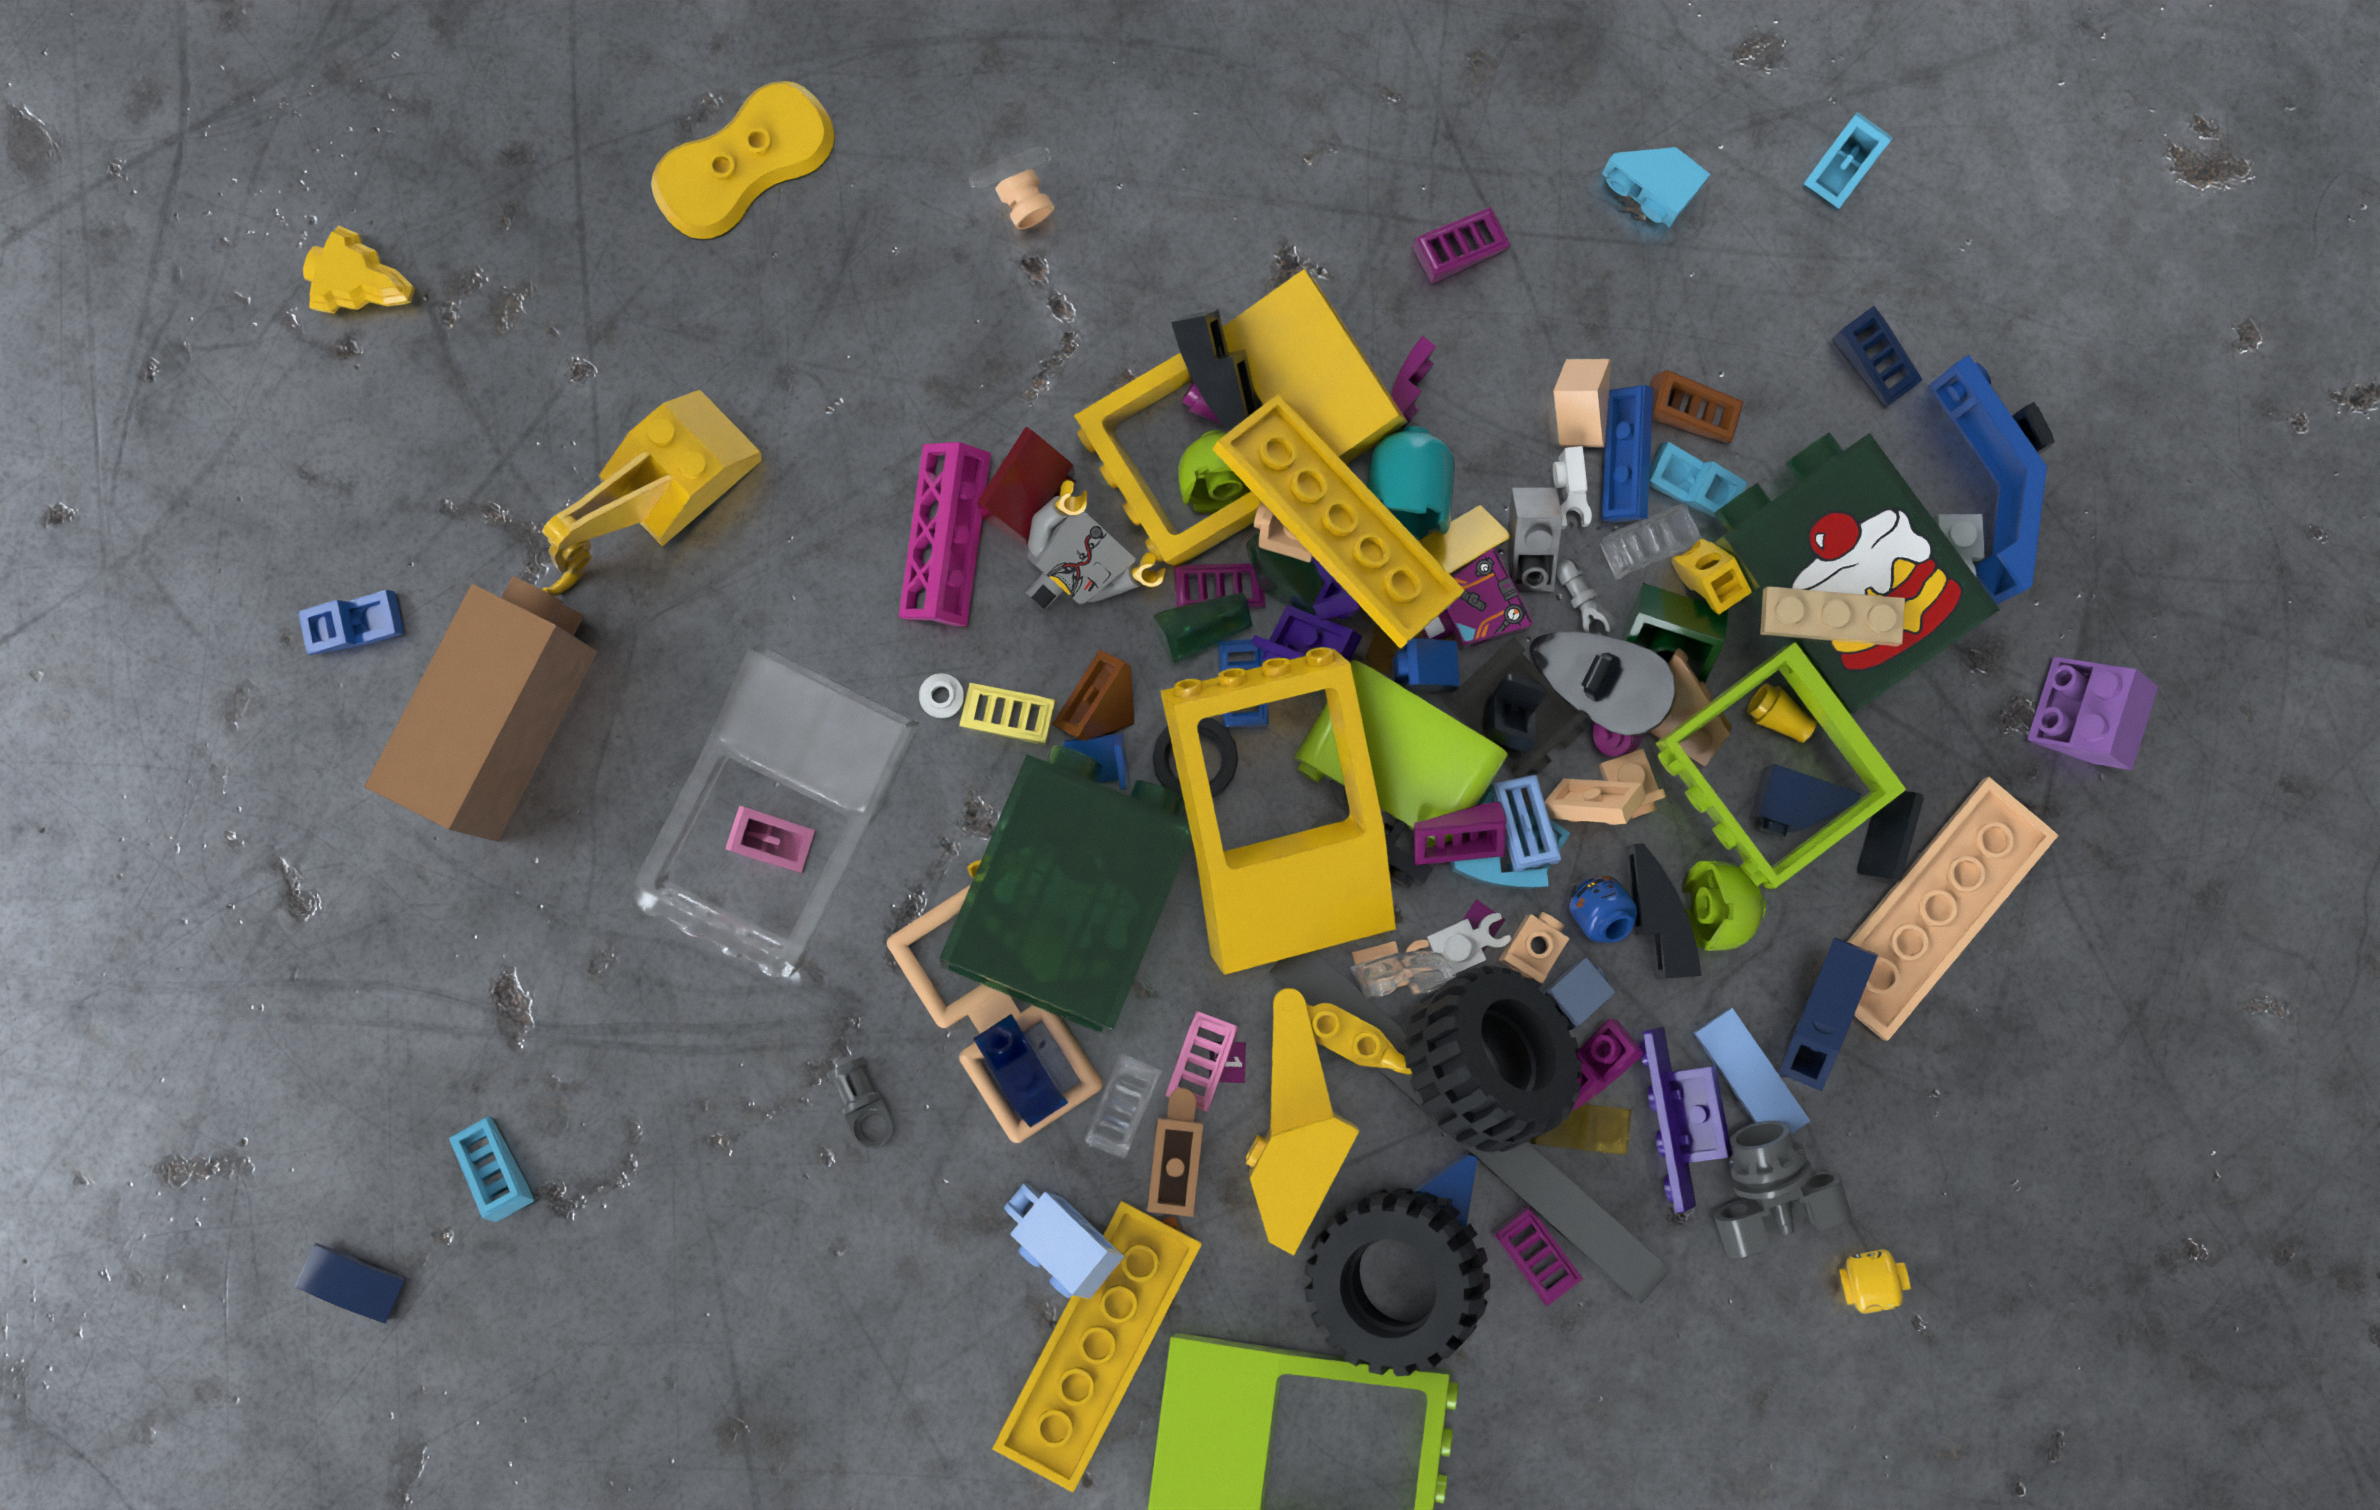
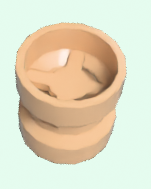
(1024, 198)

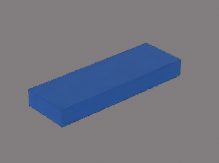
(1627, 454)

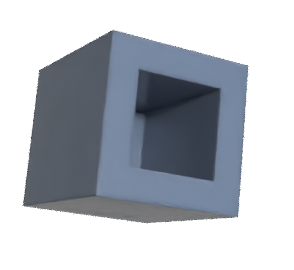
(1580, 991)

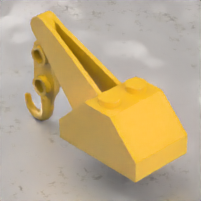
(657, 477)
(1305, 1137)

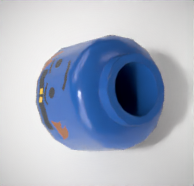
(1603, 909)

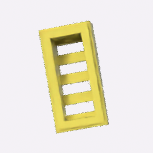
(1044, 721)

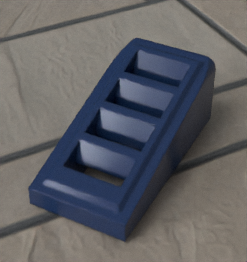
(1891, 348)

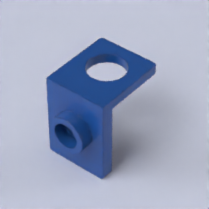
(1109, 752)

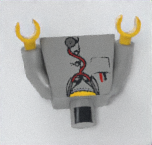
(1081, 555)

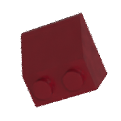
(1024, 484)

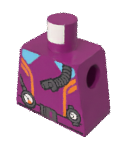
(1485, 610)

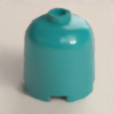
(1414, 479)

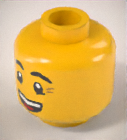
(1874, 1281)

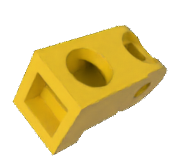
(1712, 575)

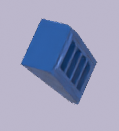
(1247, 719)

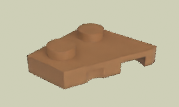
(1689, 699)

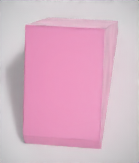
(770, 839)

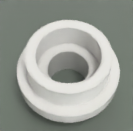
(945, 709)

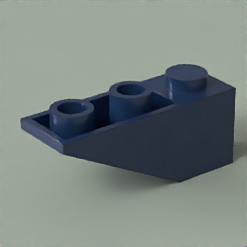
(1827, 1014)

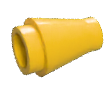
(1779, 712)

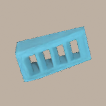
(513, 1179)

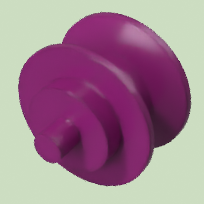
(1613, 743)

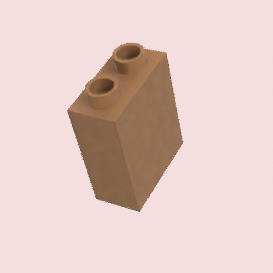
(485, 710)

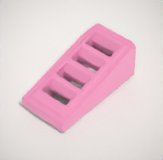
(1215, 1025)

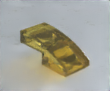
(1591, 1129)

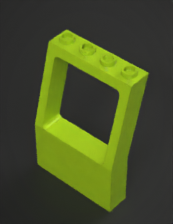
(1224, 1415)

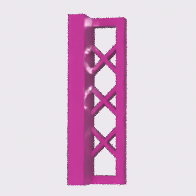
(952, 533)

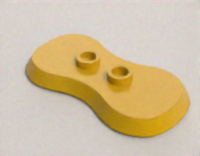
(715, 179)

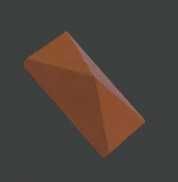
(1100, 700)

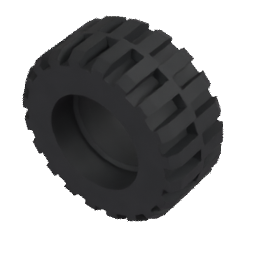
(1460, 1081)
(1357, 1322)

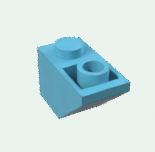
(1657, 179)

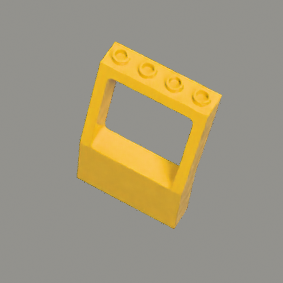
(1292, 350)
(1298, 887)

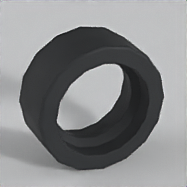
(1228, 753)

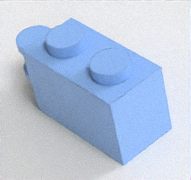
(1061, 1242)

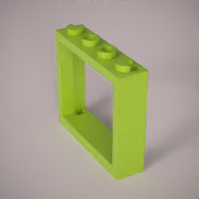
(1838, 725)

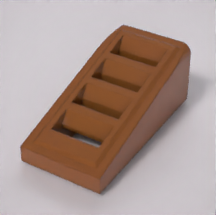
(1697, 392)

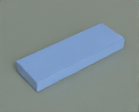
(1749, 1071)

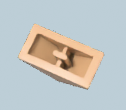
(1582, 402)

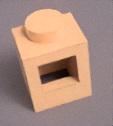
(1521, 957)

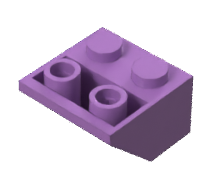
(2093, 712)

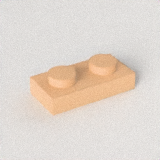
(1595, 801)

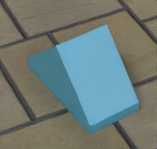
(1848, 160)

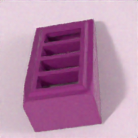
(1428, 258)
(1201, 572)
(1486, 844)
(1515, 1225)

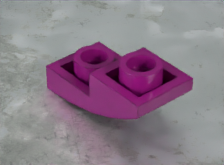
(1414, 368)
(1604, 1059)

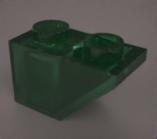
(1285, 577)

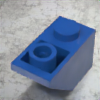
(1427, 666)

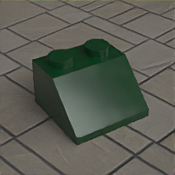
(1672, 621)

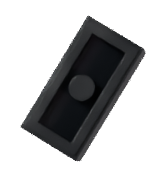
(1890, 838)

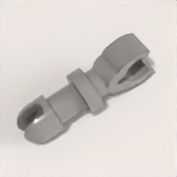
(1570, 574)

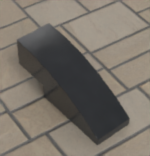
(1219, 375)
(1661, 915)

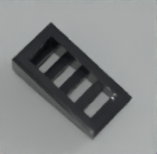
(2034, 427)

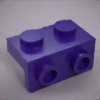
(1301, 632)

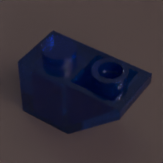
(1020, 1071)

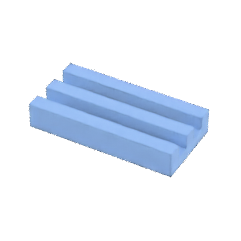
(1512, 840)

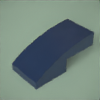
(349, 1283)

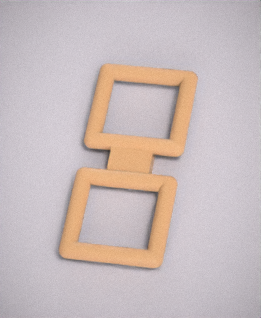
(985, 1009)

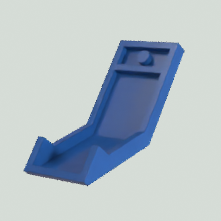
(2012, 464)

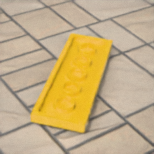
(1338, 520)
(1097, 1350)

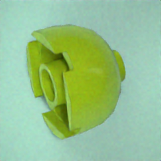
(1206, 477)
(1723, 905)

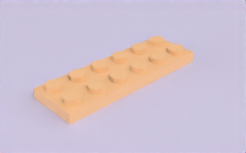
(1945, 901)

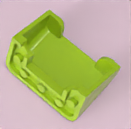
(1417, 753)

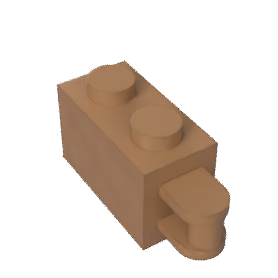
(1176, 1157)

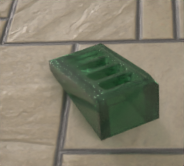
(1201, 624)

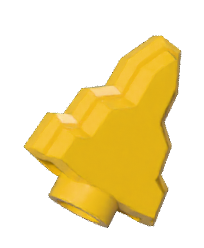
(351, 275)

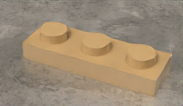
(1832, 616)

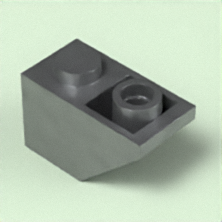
(1535, 538)

